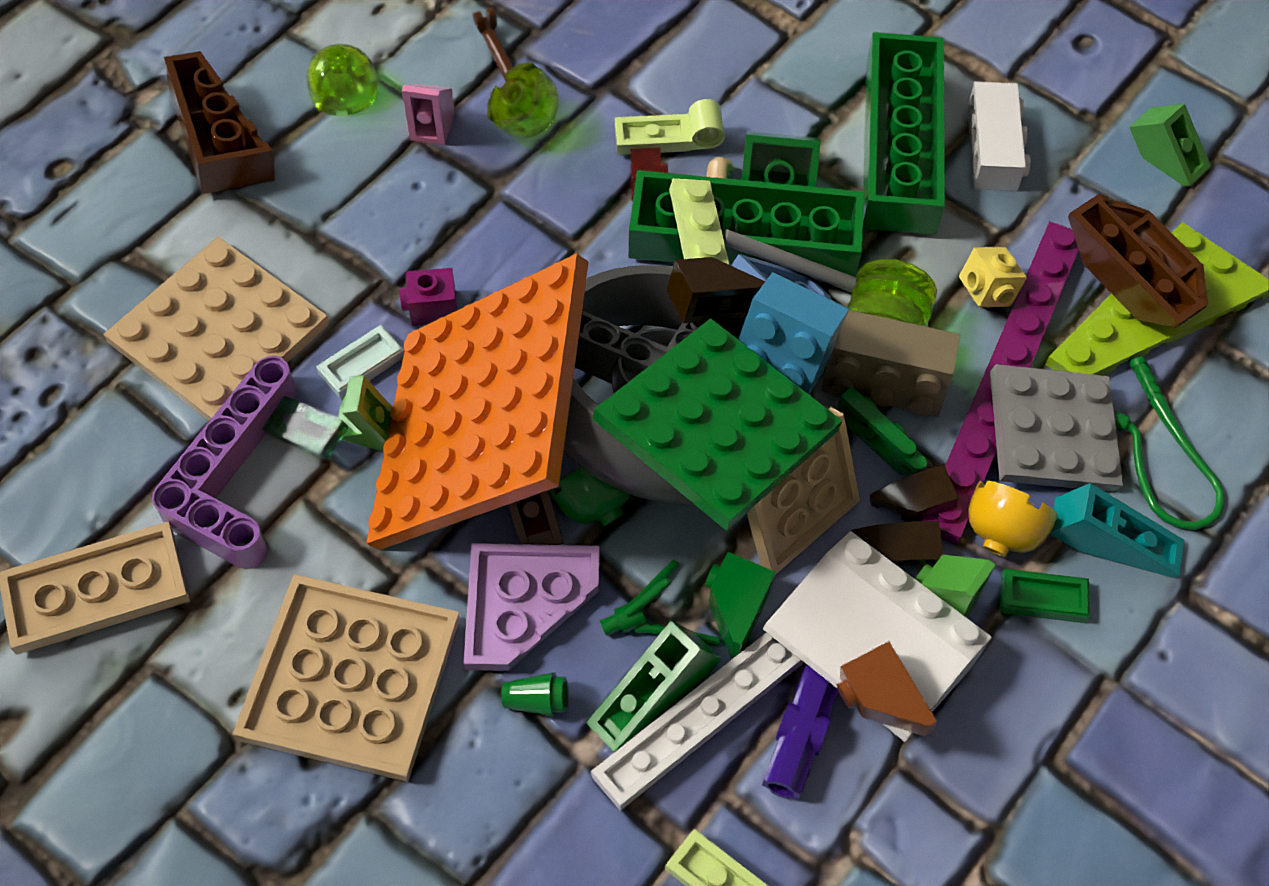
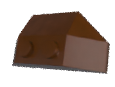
(1139, 261)

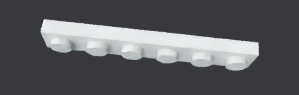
(694, 720)

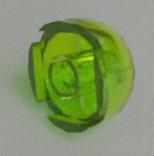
(341, 79)
(525, 102)

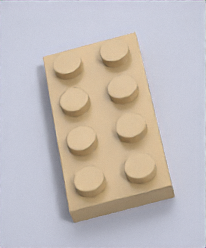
(92, 587)

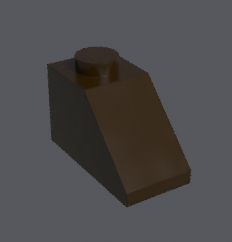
(710, 290)

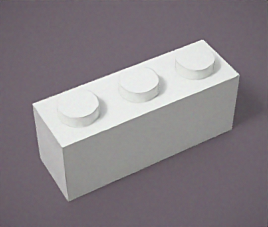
(997, 136)

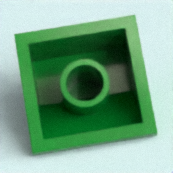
(781, 159)

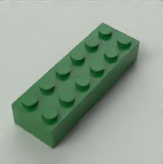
(904, 134)
(799, 219)

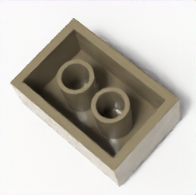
(892, 363)

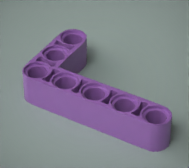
(221, 464)

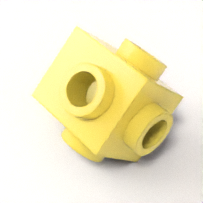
(992, 276)

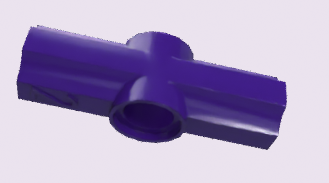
(800, 735)

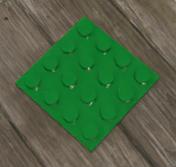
(717, 422)

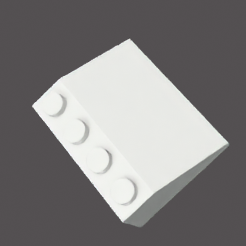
(864, 600)

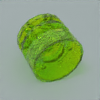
(894, 291)

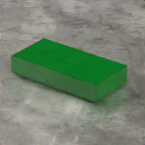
(1045, 596)

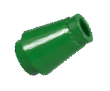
(537, 694)

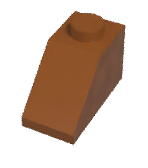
(885, 691)

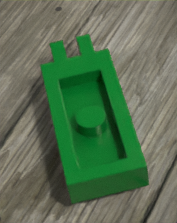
(880, 434)

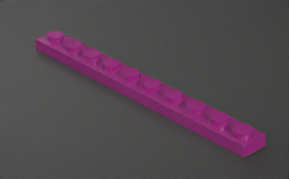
(1016, 347)

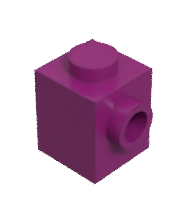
(428, 295)

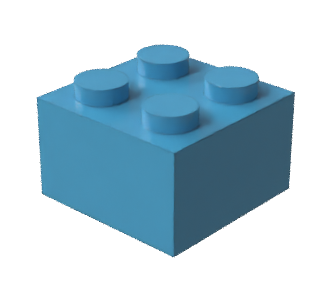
(793, 329)

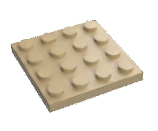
(214, 325)
(348, 677)

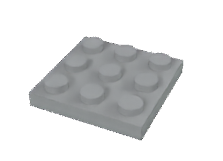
(1055, 428)

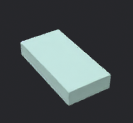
(363, 357)

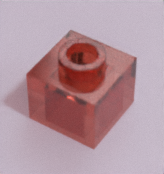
(646, 160)

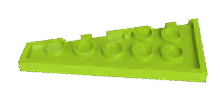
(1115, 335)

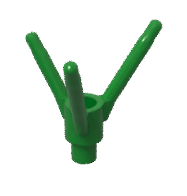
(632, 615)

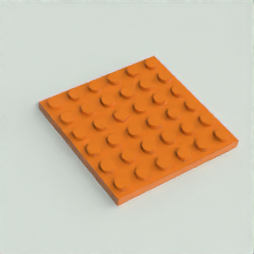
(481, 406)

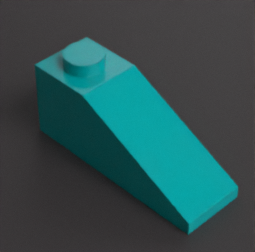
(1114, 531)

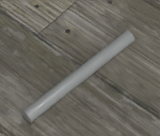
(788, 260)

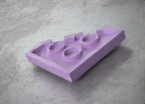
(522, 597)

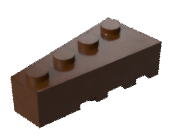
(216, 133)

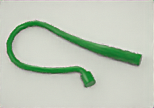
(1161, 407)

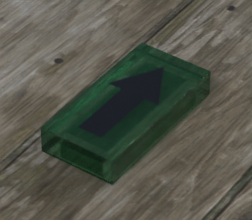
(305, 427)

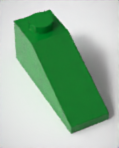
(656, 682)

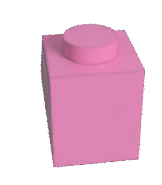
(428, 112)

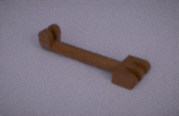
(487, 27)

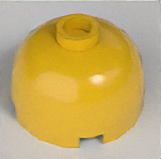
(1008, 519)

